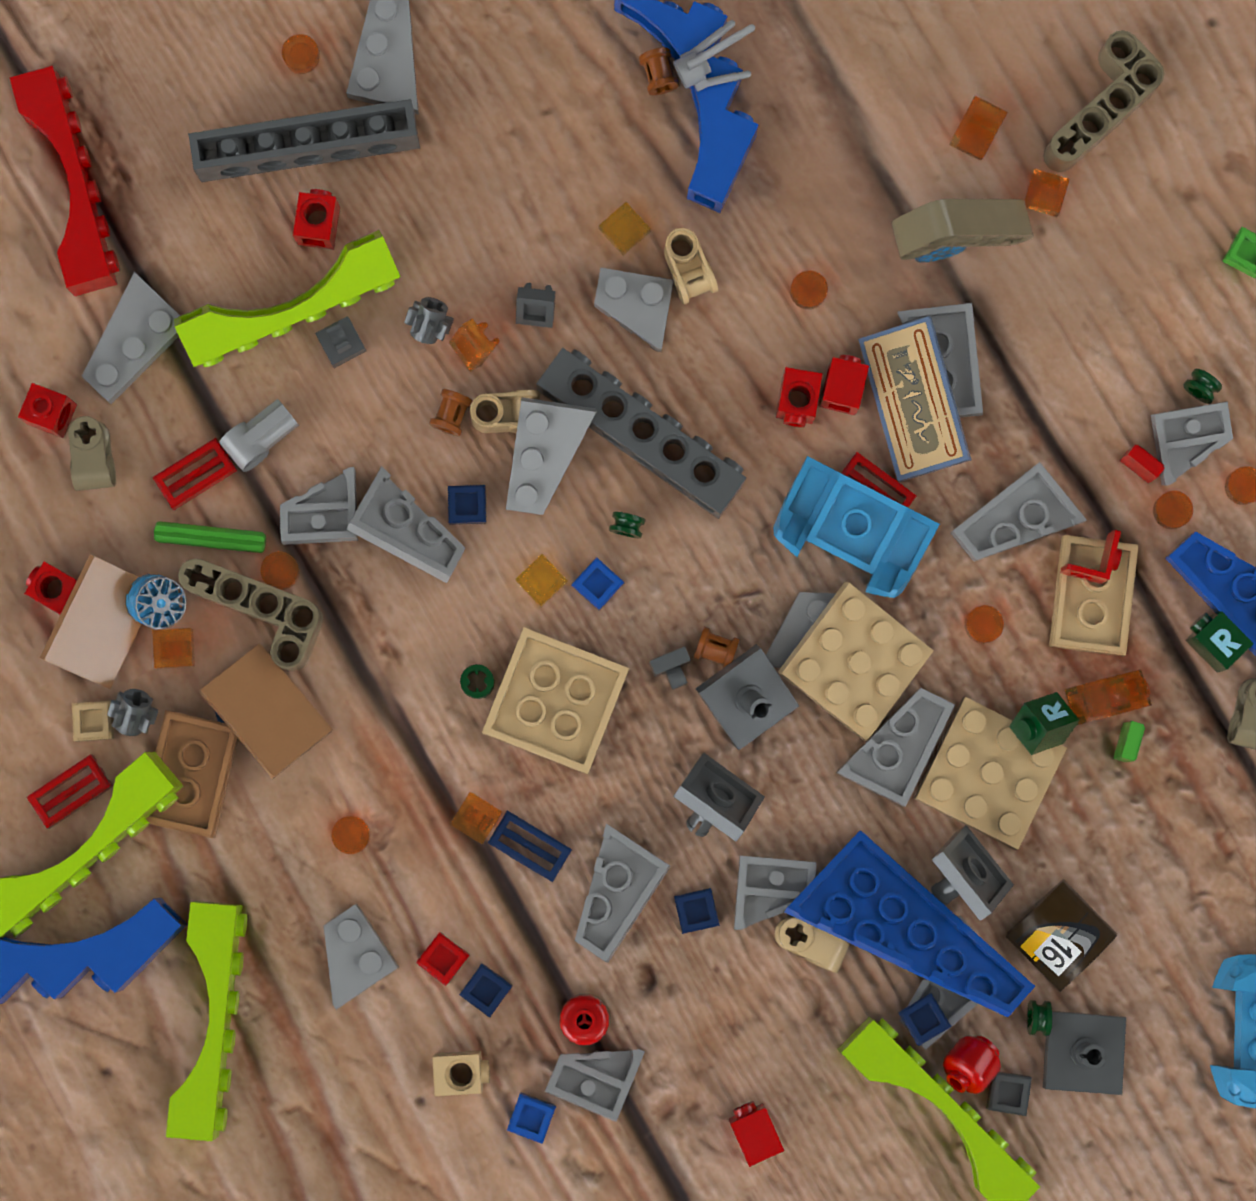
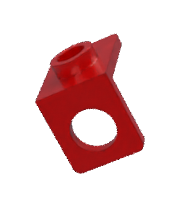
(1110, 561)

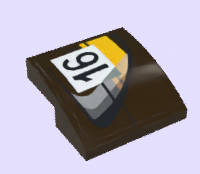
(1061, 935)

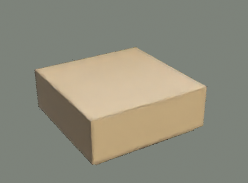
(91, 721)

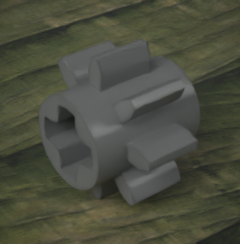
(428, 320)
(132, 712)

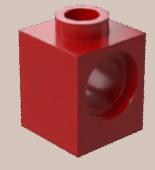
(316, 235)
(802, 381)
(844, 384)
(47, 410)
(38, 583)
(755, 1133)

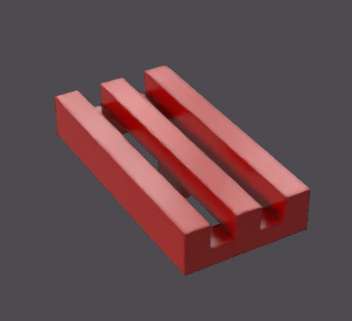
(880, 475)
(203, 485)
(97, 774)

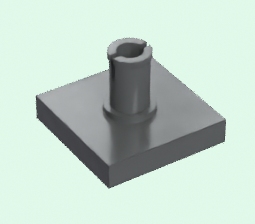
(747, 697)
(717, 799)
(970, 874)
(1085, 1053)

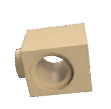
(444, 1082)

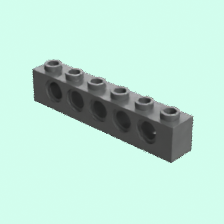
(304, 140)
(712, 496)

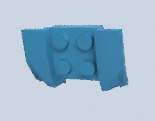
(854, 526)
(1239, 1082)

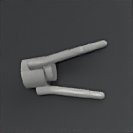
(694, 67)

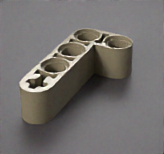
(1100, 110)
(961, 225)
(249, 604)

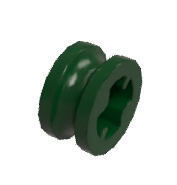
(1202, 386)
(627, 525)
(465, 682)
(1039, 1018)

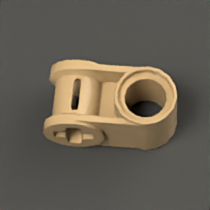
(692, 272)
(507, 407)
(815, 945)

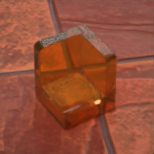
(978, 128)

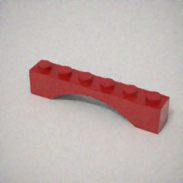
(83, 250)

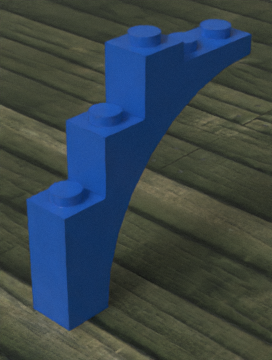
(722, 134)
(112, 956)

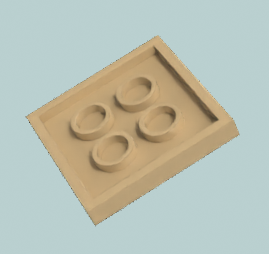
(855, 661)
(555, 700)
(988, 775)

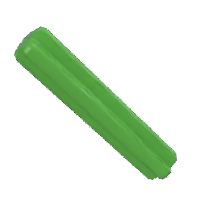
(210, 537)

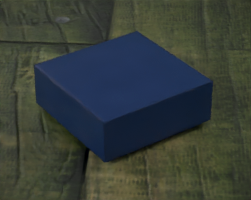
(467, 504)
(696, 910)
(486, 990)
(924, 1019)

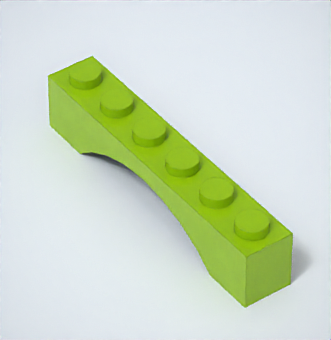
(214, 330)
(135, 796)
(214, 938)
(881, 1059)

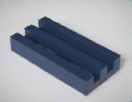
(557, 862)

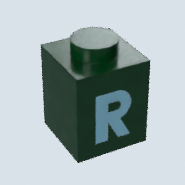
(1218, 640)
(1044, 723)

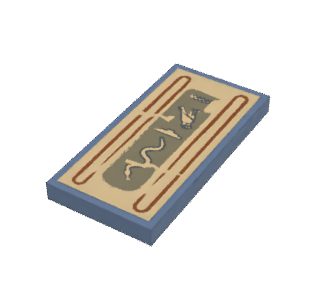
(914, 399)

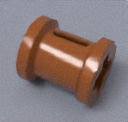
(658, 71)
(451, 412)
(716, 648)

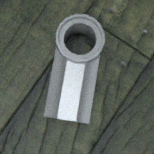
(250, 442)

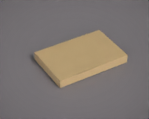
(1090, 613)

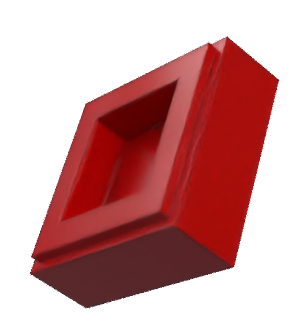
(1142, 463)
(442, 958)

